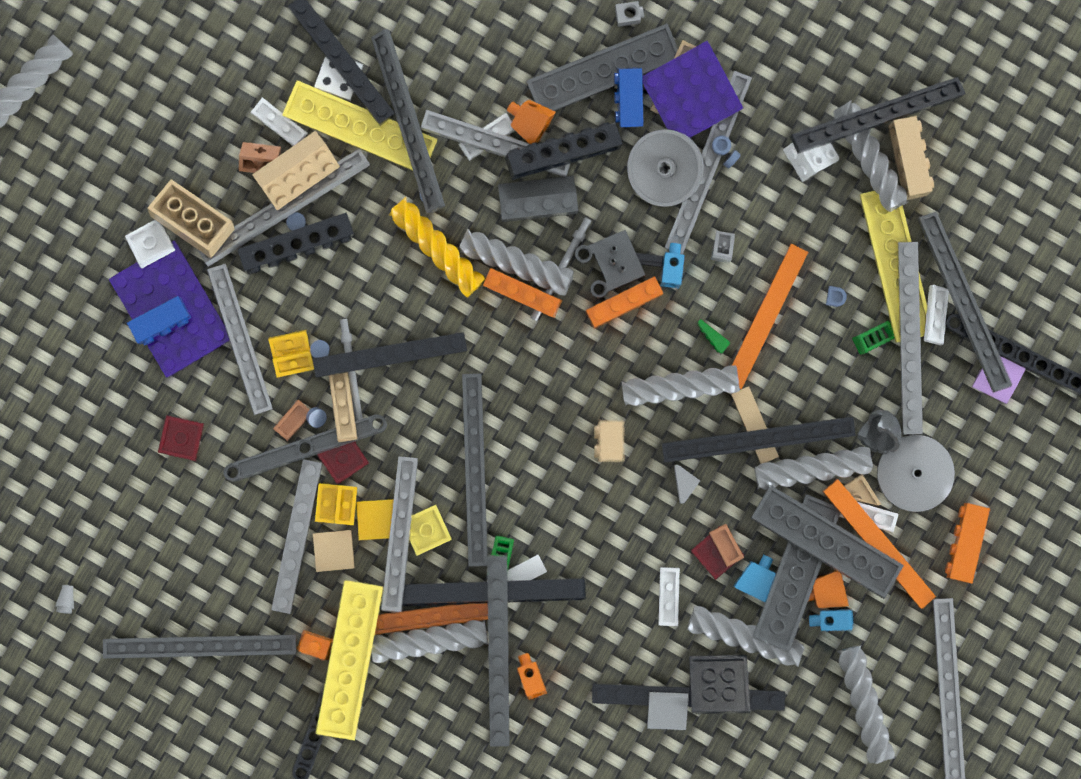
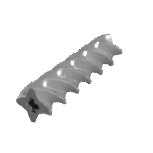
(32, 75)
(874, 163)
(513, 261)
(677, 386)
(807, 468)
(736, 633)
(433, 641)
(865, 701)

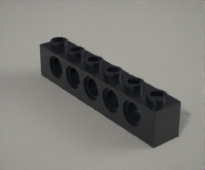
(607, 131)
(248, 253)

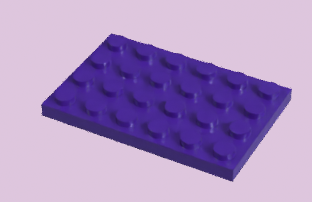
(159, 282)

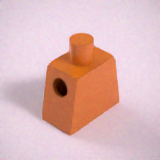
(530, 120)
(829, 591)
(315, 645)
(532, 685)

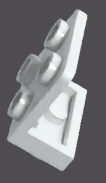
(811, 161)

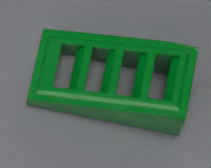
(717, 340)
(863, 342)
(505, 541)

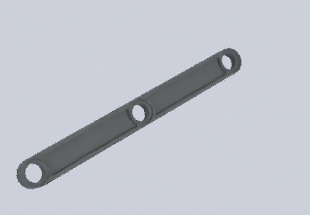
(291, 452)

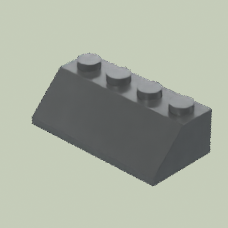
(538, 198)

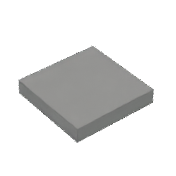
(667, 711)

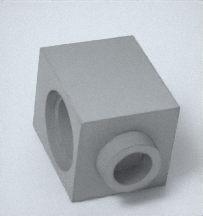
(620, 10)

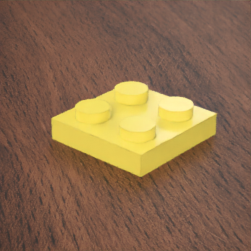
(428, 530)

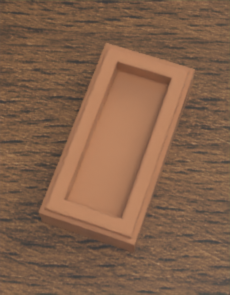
(292, 420)
(726, 545)

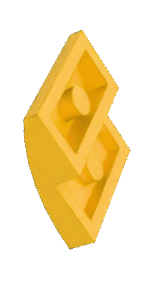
(291, 353)
(336, 504)
(374, 519)

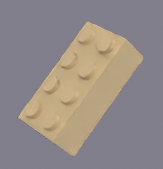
(910, 157)
(296, 170)
(191, 218)
(610, 441)

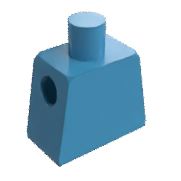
(672, 275)
(756, 579)
(842, 619)

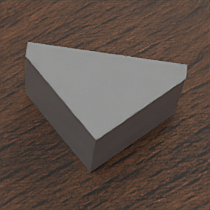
(723, 247)
(685, 483)

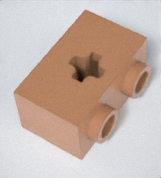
(255, 156)

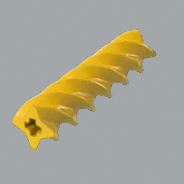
(434, 244)

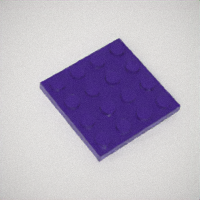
(692, 91)

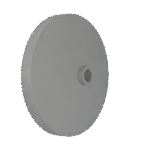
(648, 170)
(900, 484)

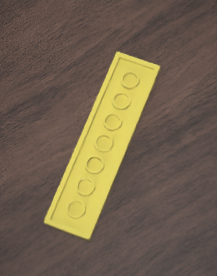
(349, 124)
(885, 232)
(349, 660)

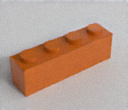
(522, 292)
(624, 302)
(968, 542)

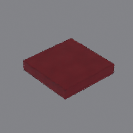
(180, 438)
(343, 461)
(710, 557)

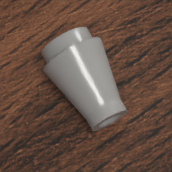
(65, 600)

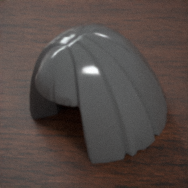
(881, 432)

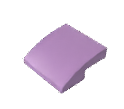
(1014, 372)

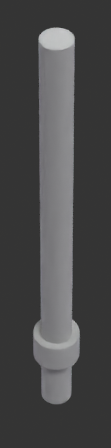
(578, 235)
(346, 339)

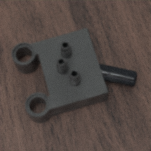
(617, 262)

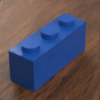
(629, 97)
(159, 321)

